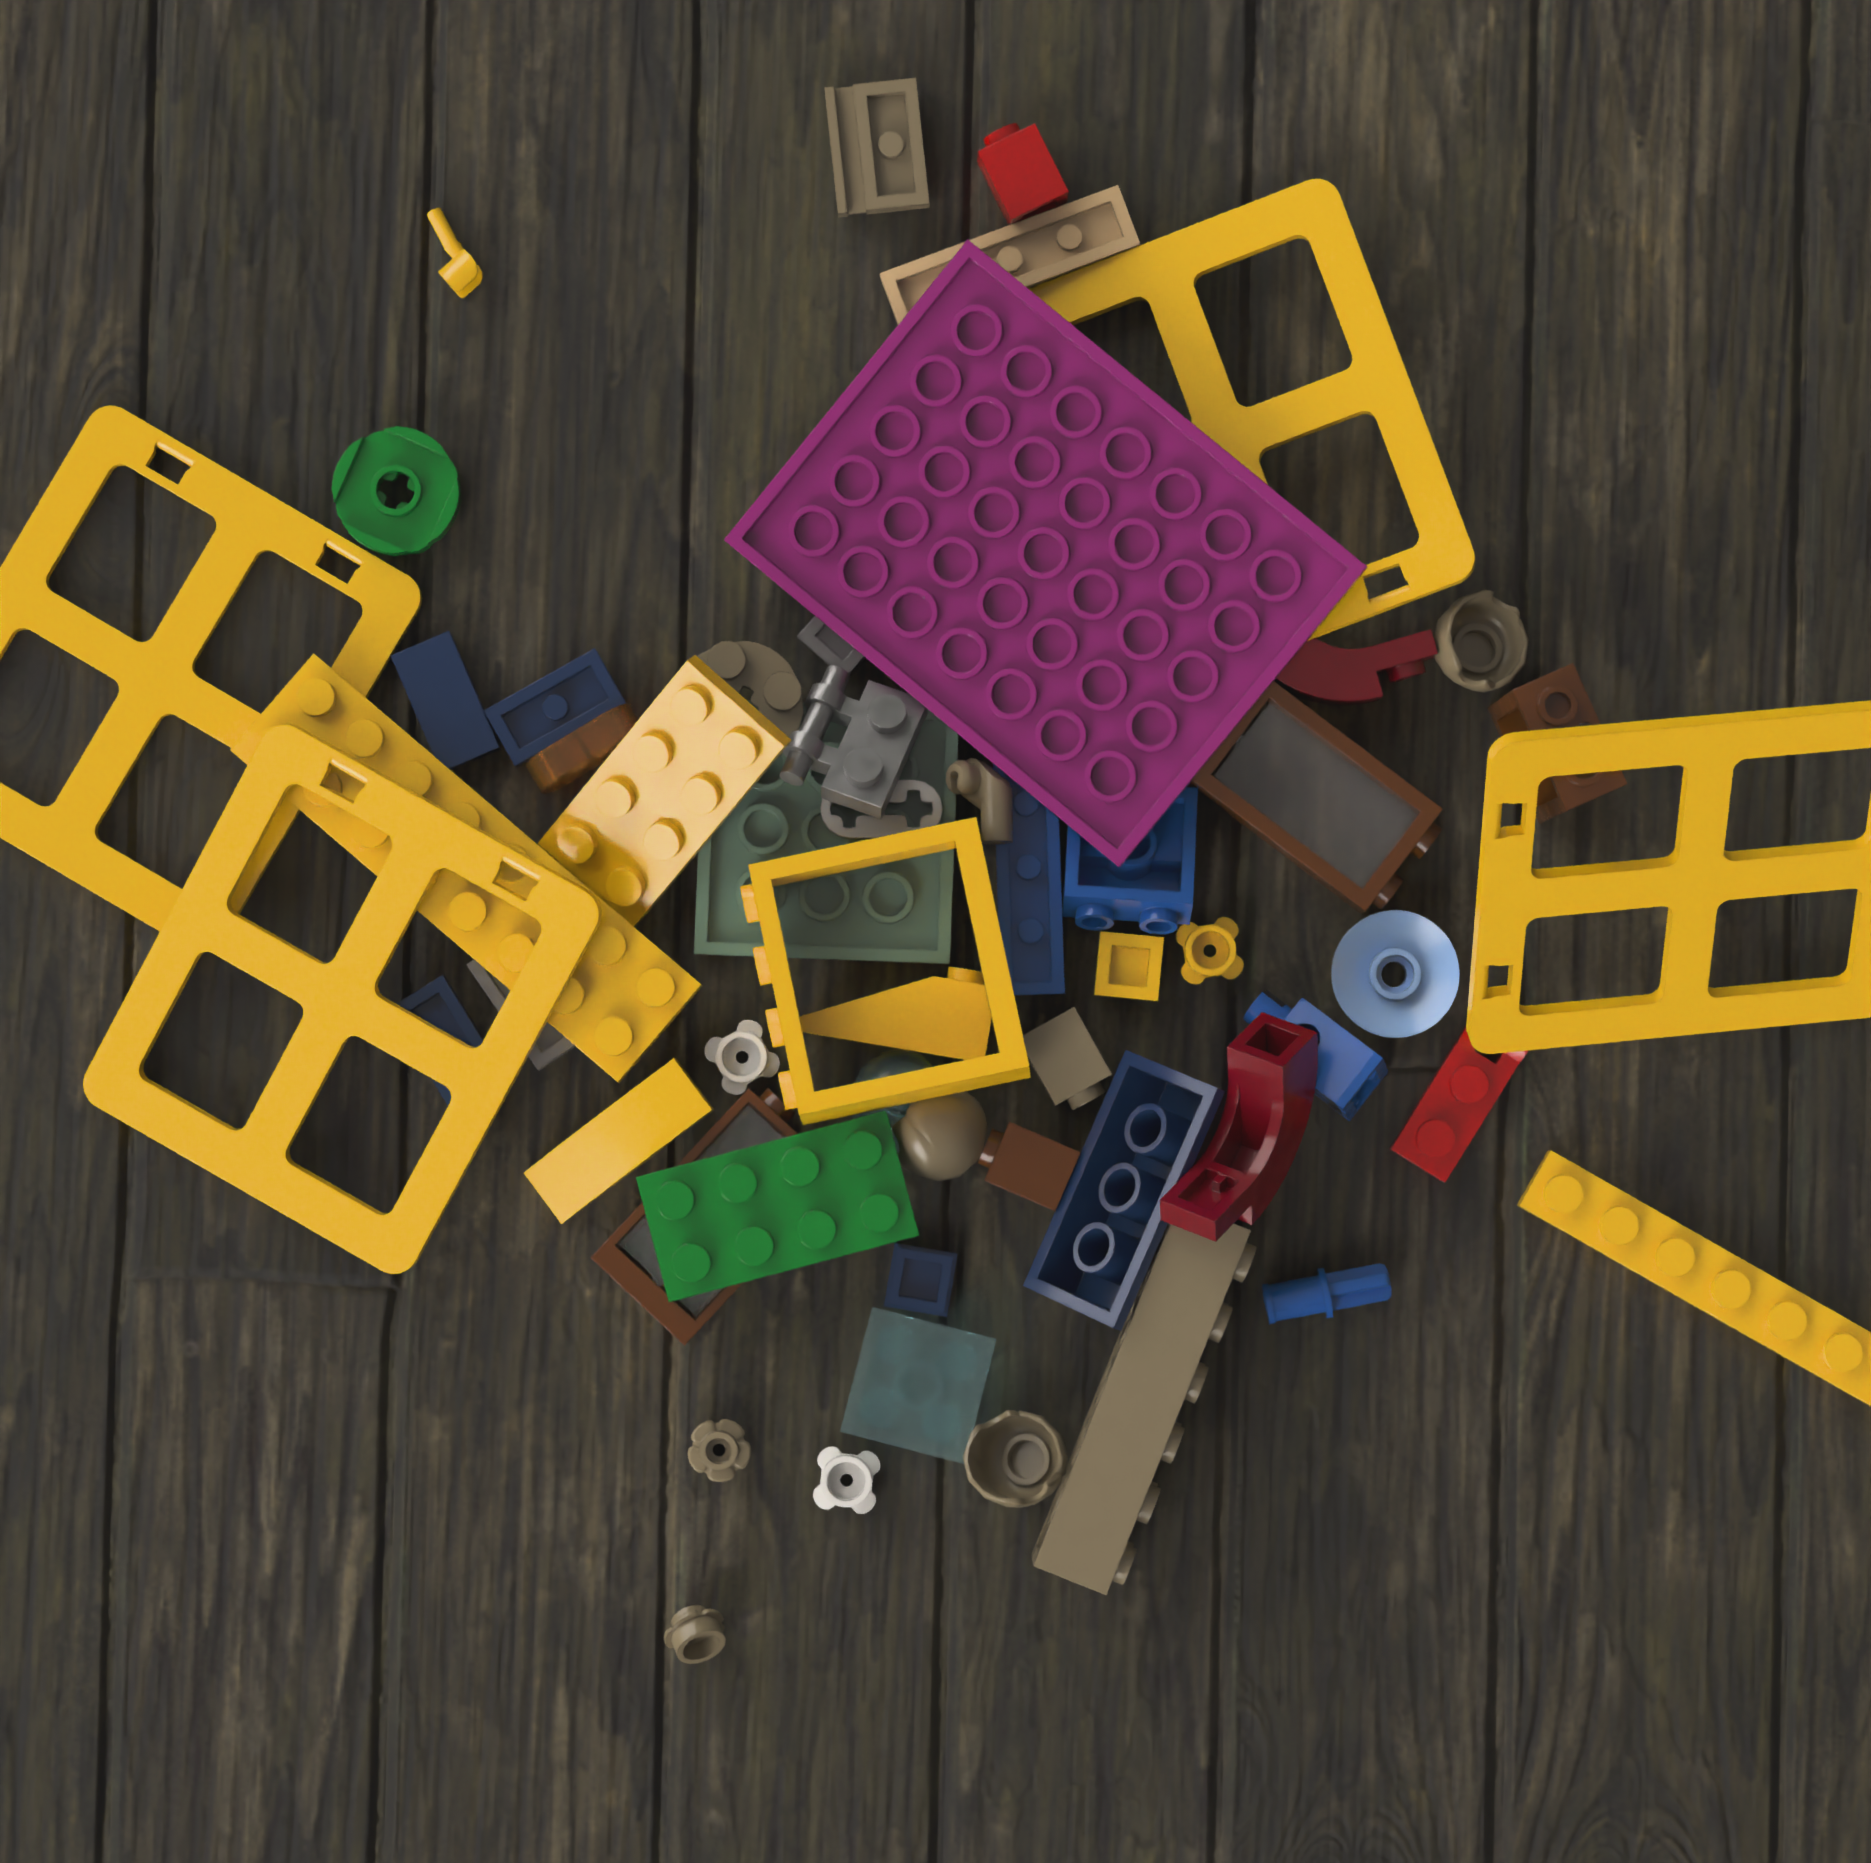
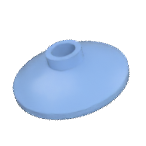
(1428, 966)

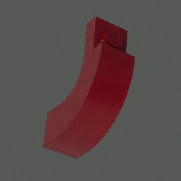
(1351, 675)
(1259, 1132)

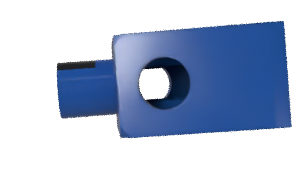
(1346, 1066)

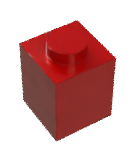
(1021, 172)

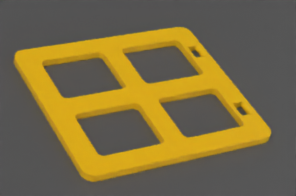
(1374, 384)
(160, 674)
(1687, 881)
(340, 1000)

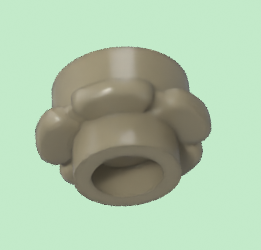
(736, 1449)
(696, 1634)

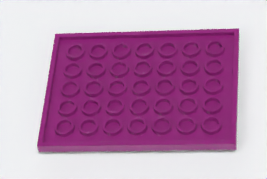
(1045, 553)

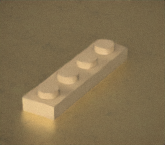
(1031, 248)

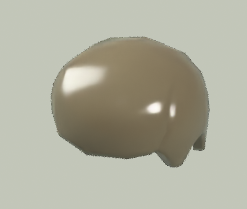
(1480, 642)
(941, 1136)
(1015, 1459)

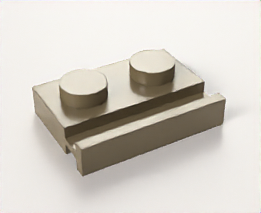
(877, 147)

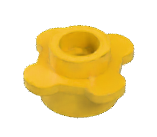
(1197, 964)

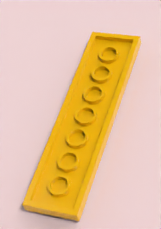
(623, 983)

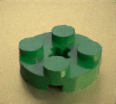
(383, 457)

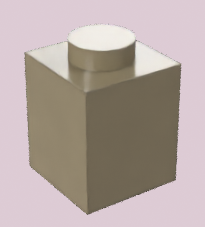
(1066, 1060)

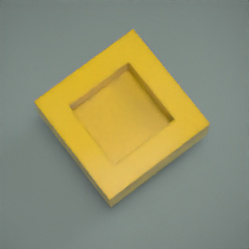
(1128, 966)

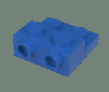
(1149, 887)

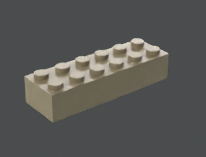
(1138, 1406)

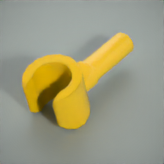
(461, 271)

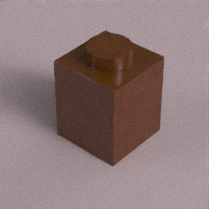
(1028, 1164)

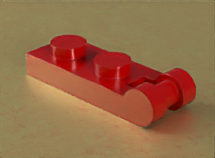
(1453, 1107)

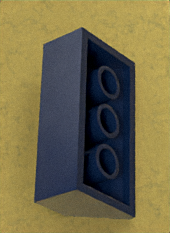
(1111, 1204)

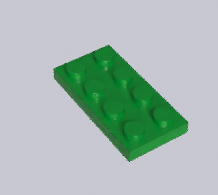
(777, 1206)

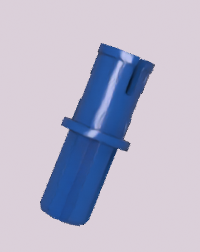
(1326, 1292)

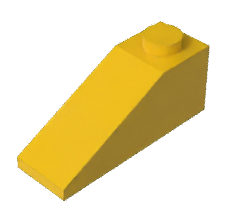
(925, 1016)

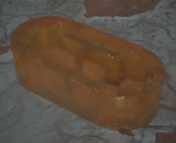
(581, 749)

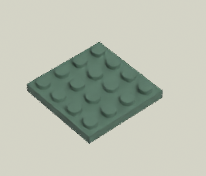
(862, 914)

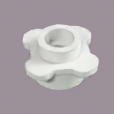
(724, 1052)
(859, 1493)

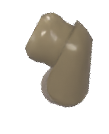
(989, 793)

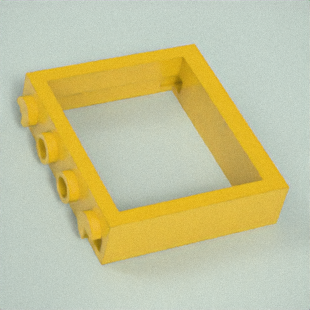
(785, 1022)

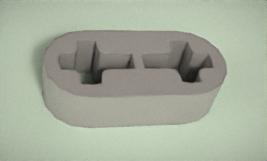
(871, 827)

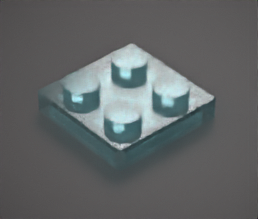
(918, 1384)

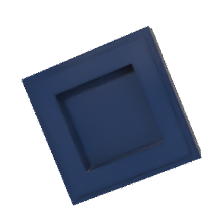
(920, 1279)

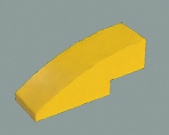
(618, 1140)

